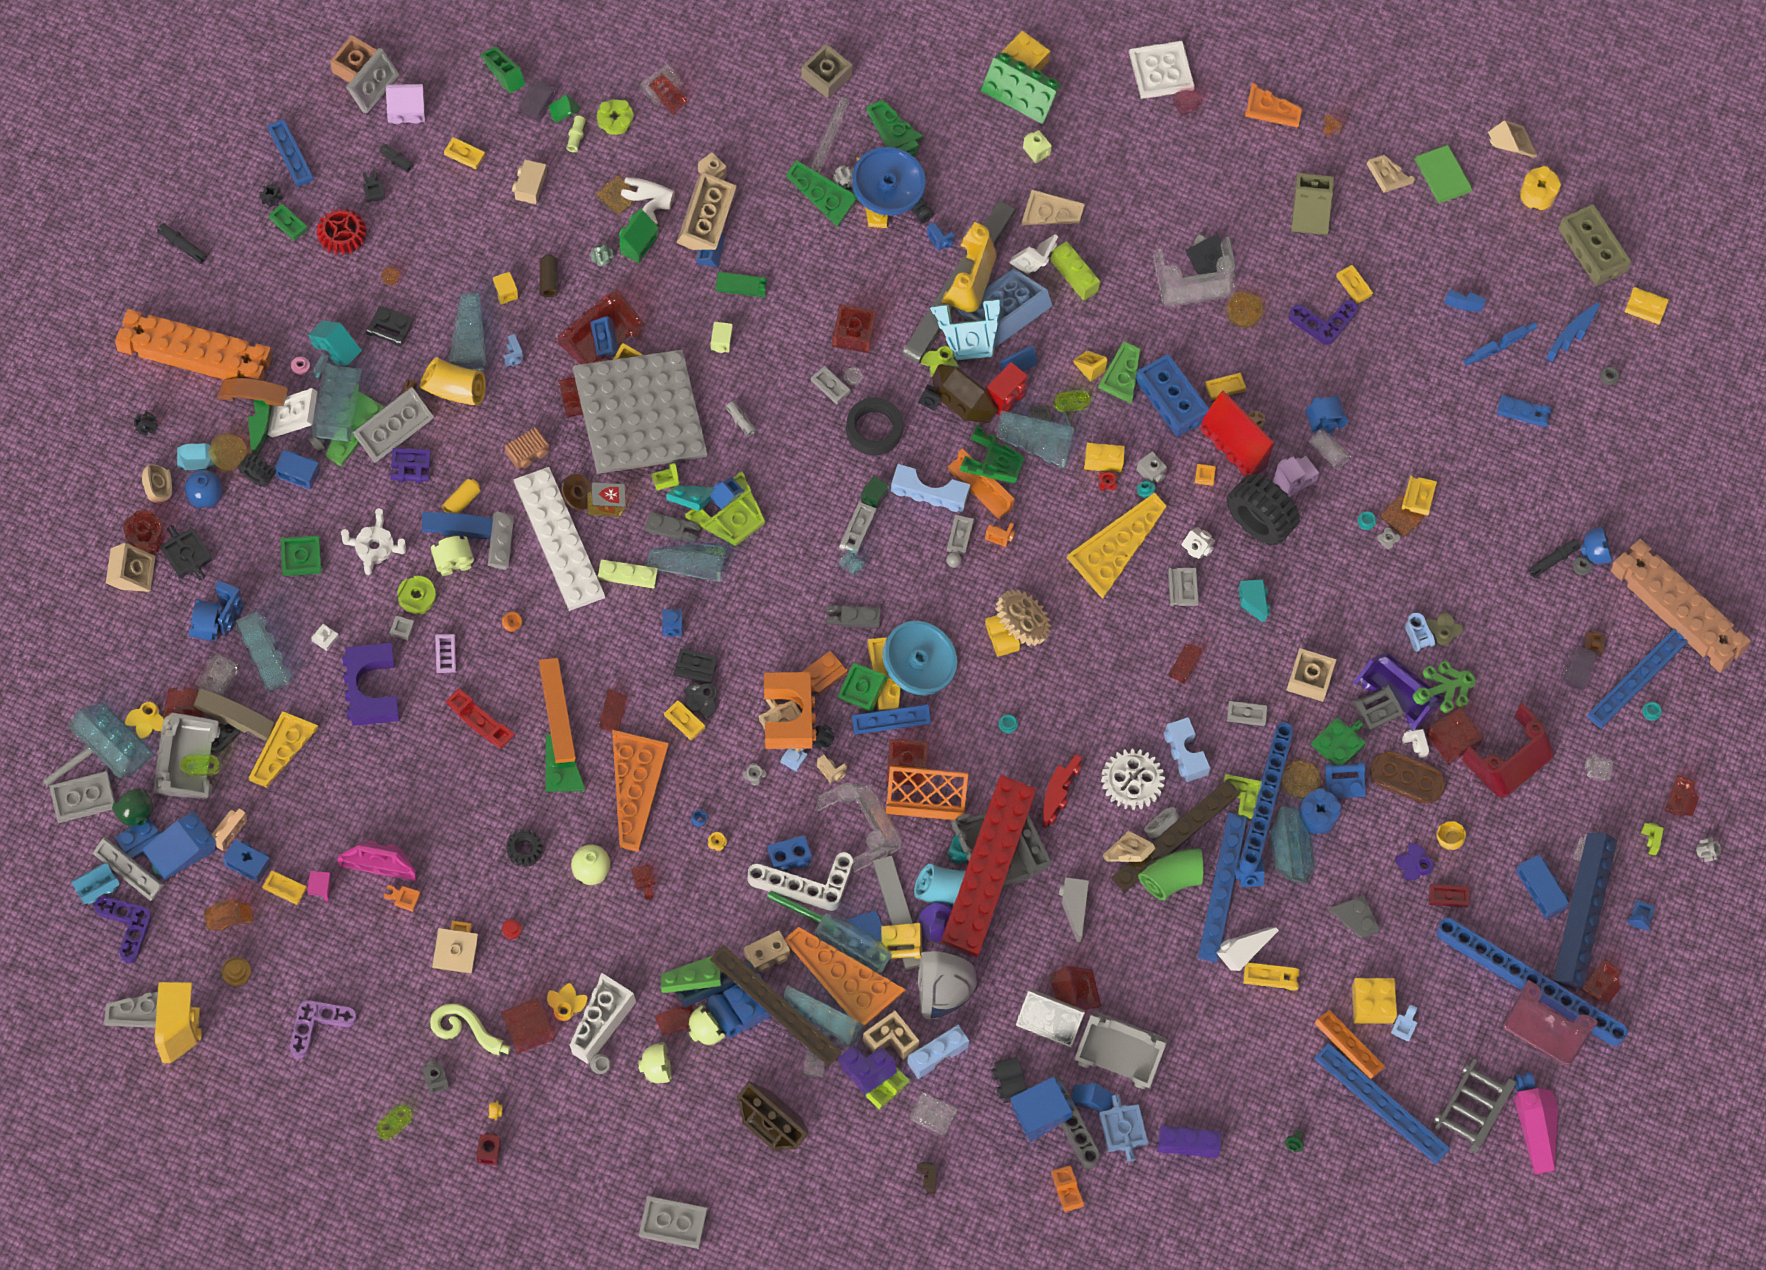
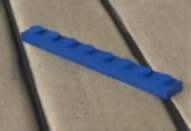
(1637, 678)
(1222, 887)
(1382, 1103)

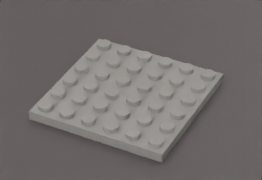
(639, 411)

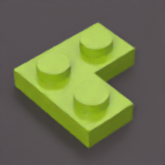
(1249, 791)

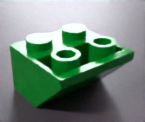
(638, 236)

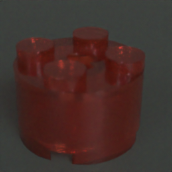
(144, 531)
(182, 702)

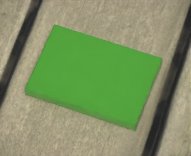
(1443, 174)

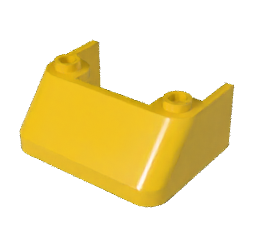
(176, 1021)

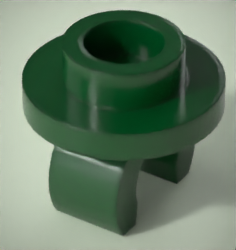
(1294, 1142)

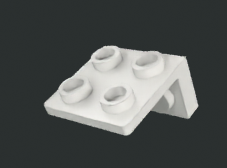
(1031, 259)

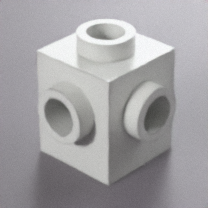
(1198, 543)

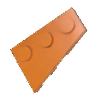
(1266, 107)

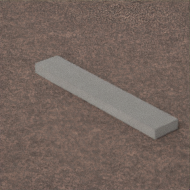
(894, 901)

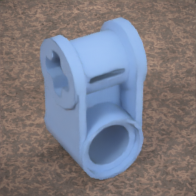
(1421, 635)

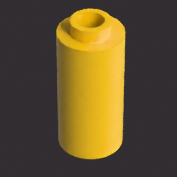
(461, 497)

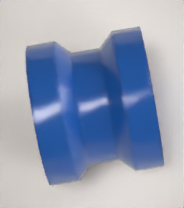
(1524, 1082)

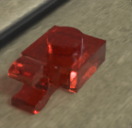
(644, 879)

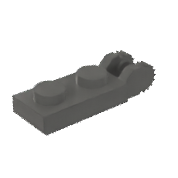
(671, 527)
(854, 616)

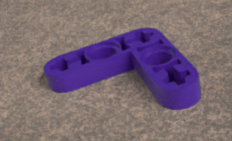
(1323, 327)
(131, 919)

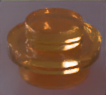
(390, 275)

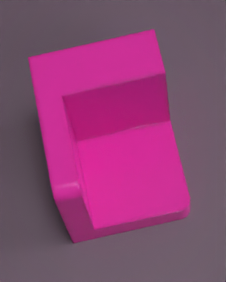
(319, 884)

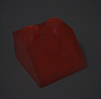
(1076, 987)

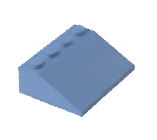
(1021, 303)

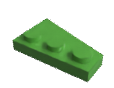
(1121, 374)

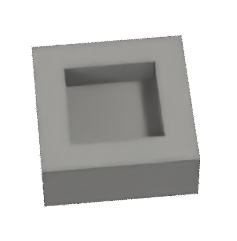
(402, 628)

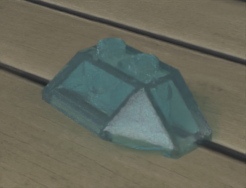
(1292, 846)
(853, 942)

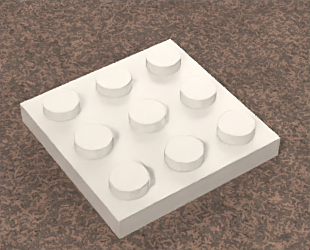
(1161, 69)

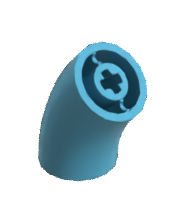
(938, 884)

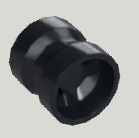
(922, 211)

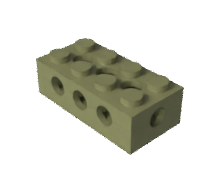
(1594, 245)

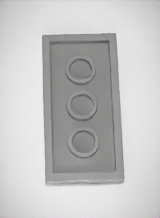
(393, 424)

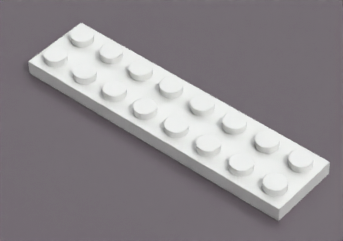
(559, 539)

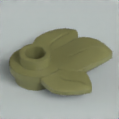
(1444, 628)

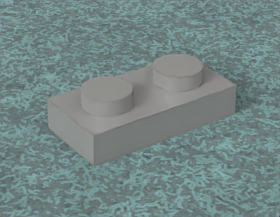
(830, 385)
(1246, 713)

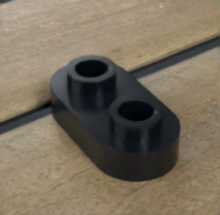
(224, 738)

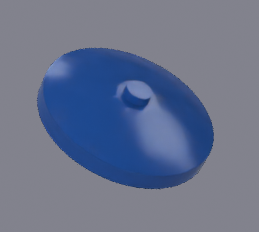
(888, 181)

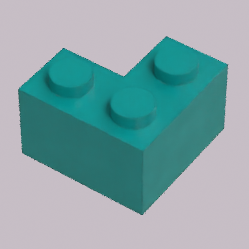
(336, 340)

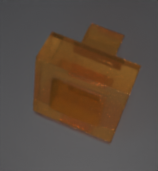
(1331, 125)

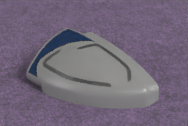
(944, 983)

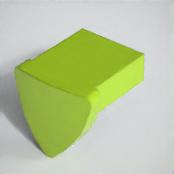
(666, 478)

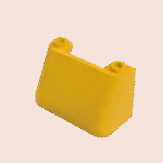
(969, 289)

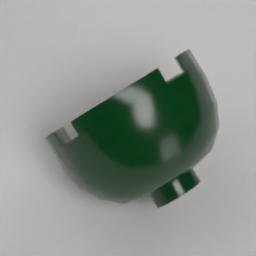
(133, 808)

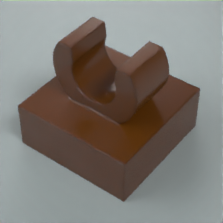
(1595, 642)

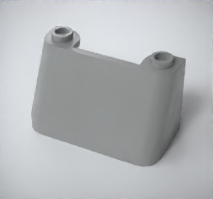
(182, 737)
(1121, 1049)

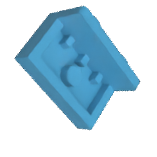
(95, 883)

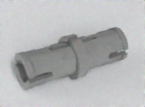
(741, 418)

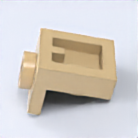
(828, 769)

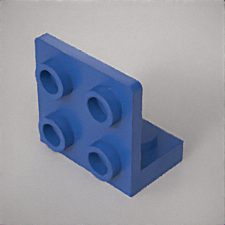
(232, 601)

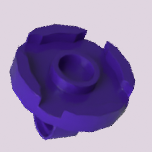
(934, 920)

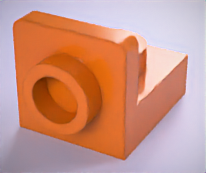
(999, 536)

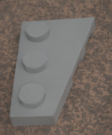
(133, 1012)

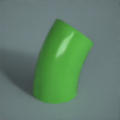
(1173, 873)

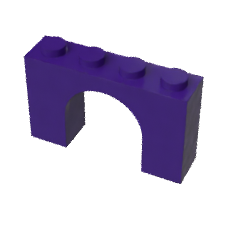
(359, 661)

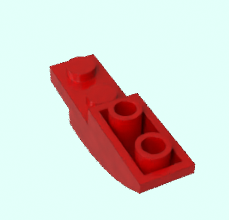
(1057, 790)

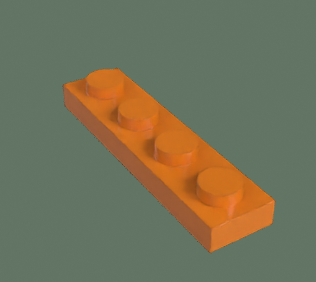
(1349, 1044)

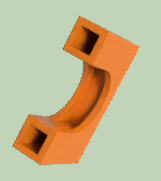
(797, 688)

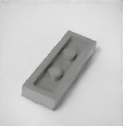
(500, 540)

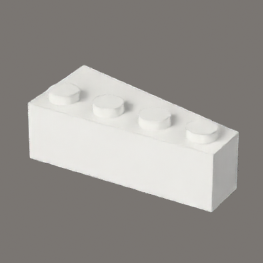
(601, 1017)

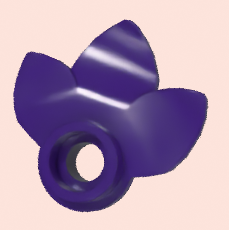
(1412, 861)

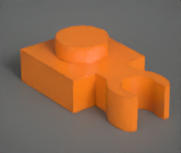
(405, 898)

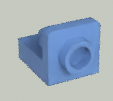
(515, 353)

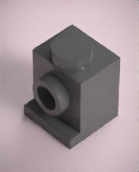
(436, 1083)

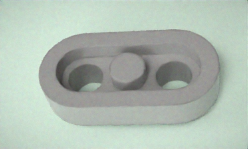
(1161, 822)

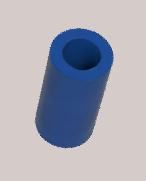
(724, 1015)

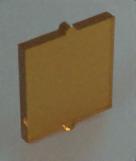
(1401, 520)

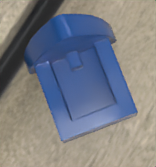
(1641, 915)

